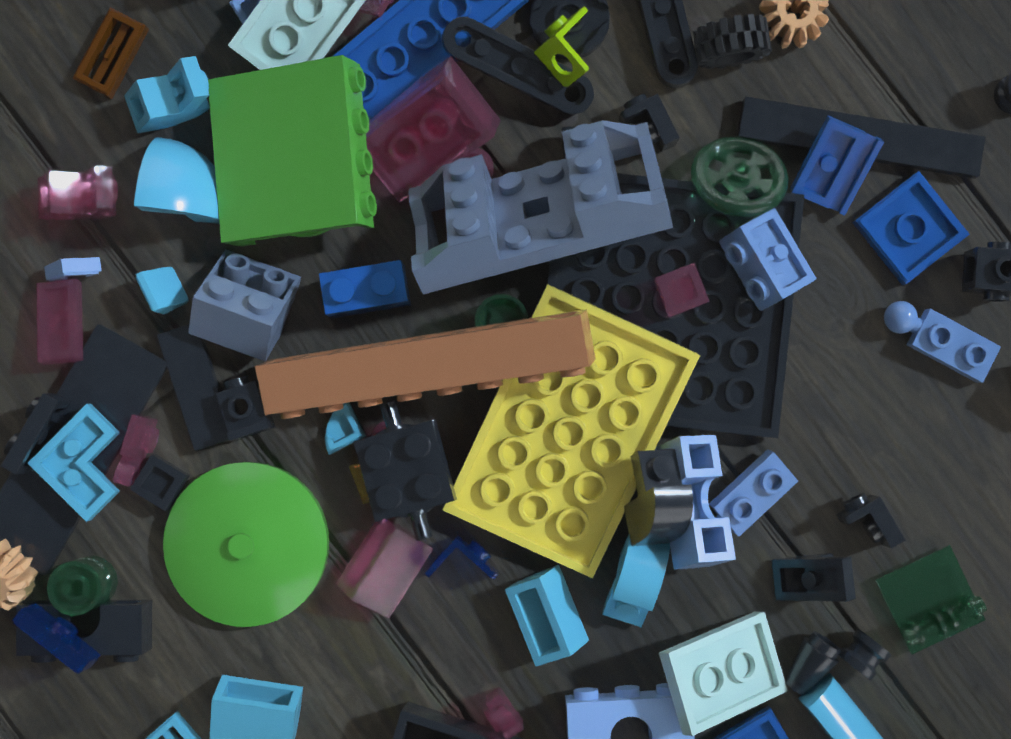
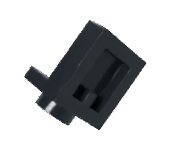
(656, 116)
(878, 523)

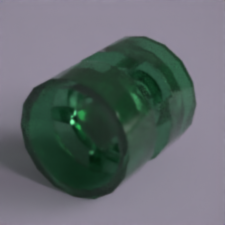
(500, 309)
(82, 585)

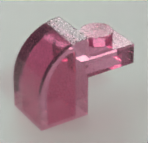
(78, 194)

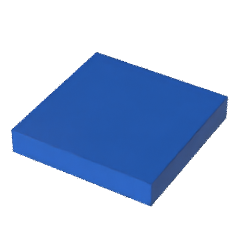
(910, 228)

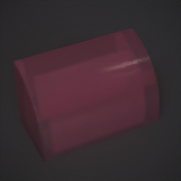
(384, 567)

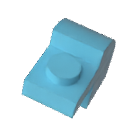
(169, 98)
(636, 582)

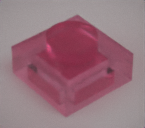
(681, 290)

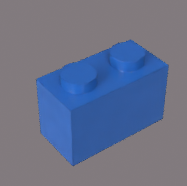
(364, 289)

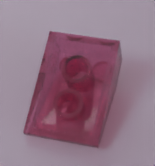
(428, 127)

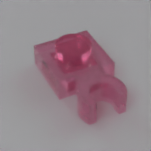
(138, 441)
(503, 714)

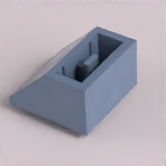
(243, 305)

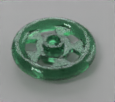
(739, 176)

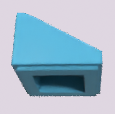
(162, 289)

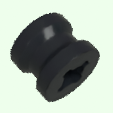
(864, 654)

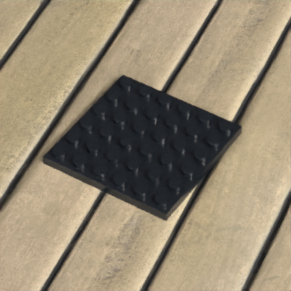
(740, 348)

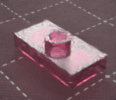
(59, 322)

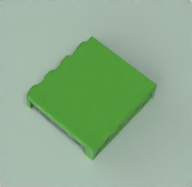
(291, 150)

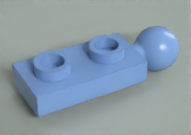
(943, 340)
(753, 492)

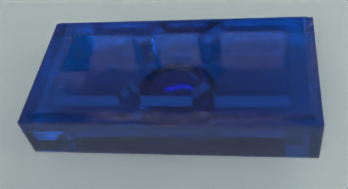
(57, 637)

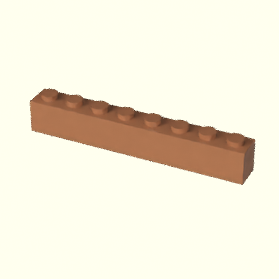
(427, 363)

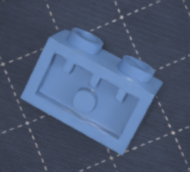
(767, 259)

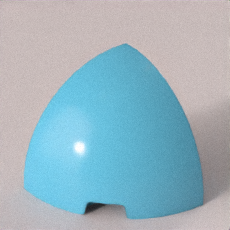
(177, 182)

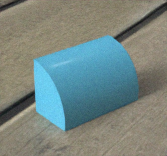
(547, 616)
(254, 709)
(837, 711)

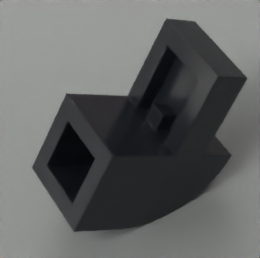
(662, 504)

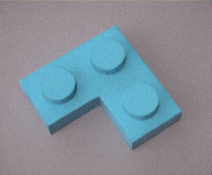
(68, 462)

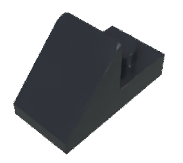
(814, 578)

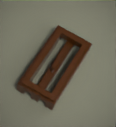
(124, 60)

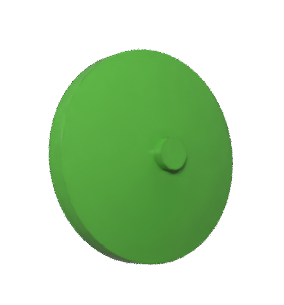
(246, 544)

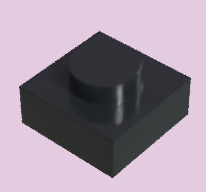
(159, 482)

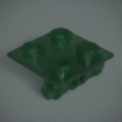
(931, 599)

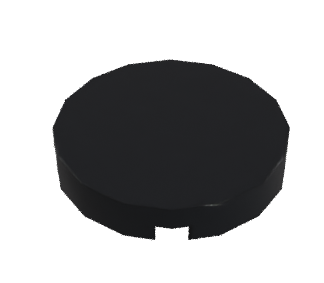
(584, 35)

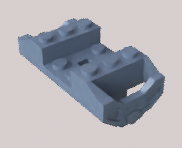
(535, 211)

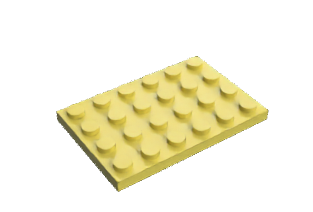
(558, 450)

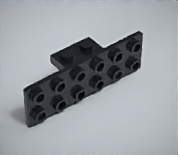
(114, 379)

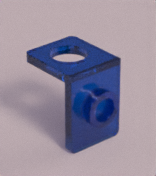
(473, 551)

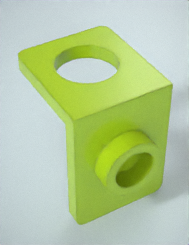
(558, 45)

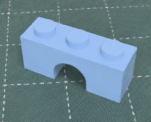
(698, 467)
(595, 714)

